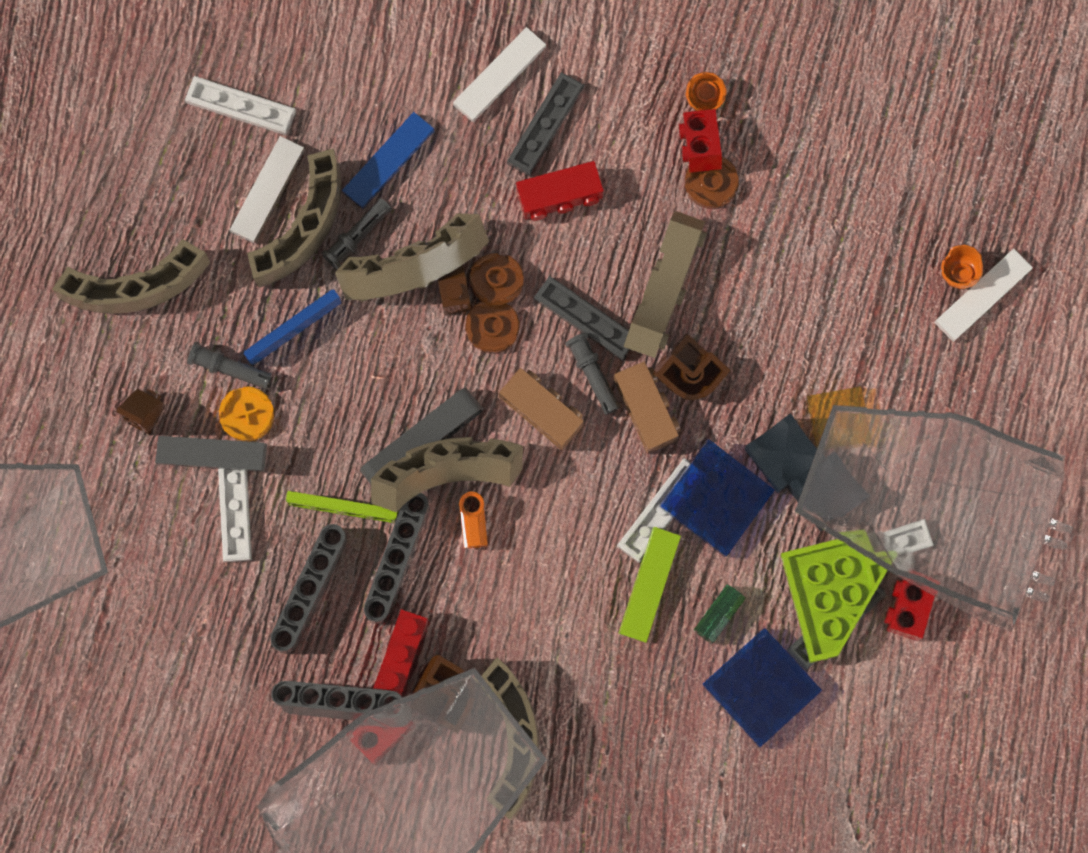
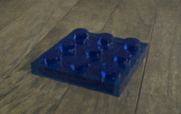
(716, 498)
(761, 687)

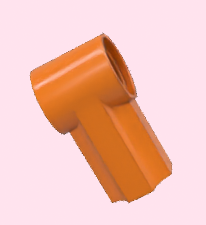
(474, 523)

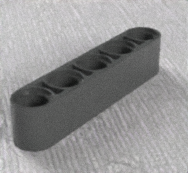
(436, 426)
(396, 572)
(308, 603)
(328, 698)

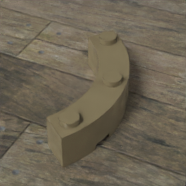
(308, 229)
(414, 264)
(665, 285)
(137, 290)
(445, 463)
(515, 699)

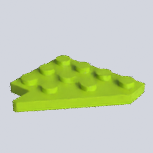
(829, 593)

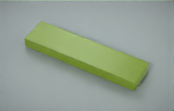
(340, 507)
(649, 584)

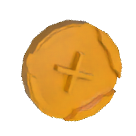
(246, 414)

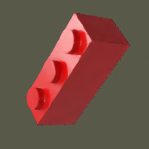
(559, 191)
(401, 652)

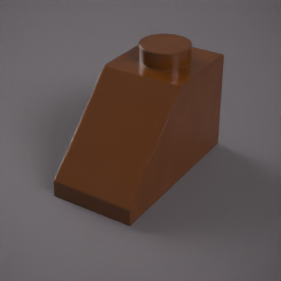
(454, 292)
(141, 410)

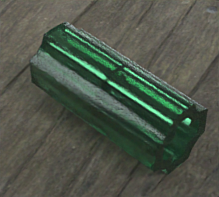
(719, 614)

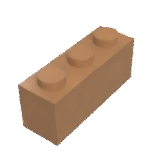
(647, 407)
(542, 408)

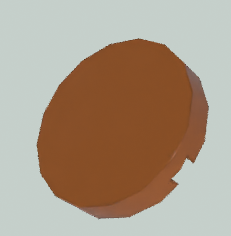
(712, 187)
(496, 279)
(492, 327)

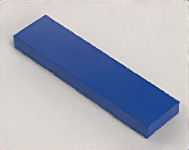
(388, 160)
(292, 327)

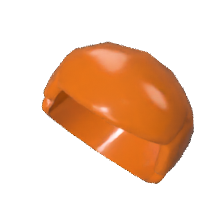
(705, 91)
(962, 267)

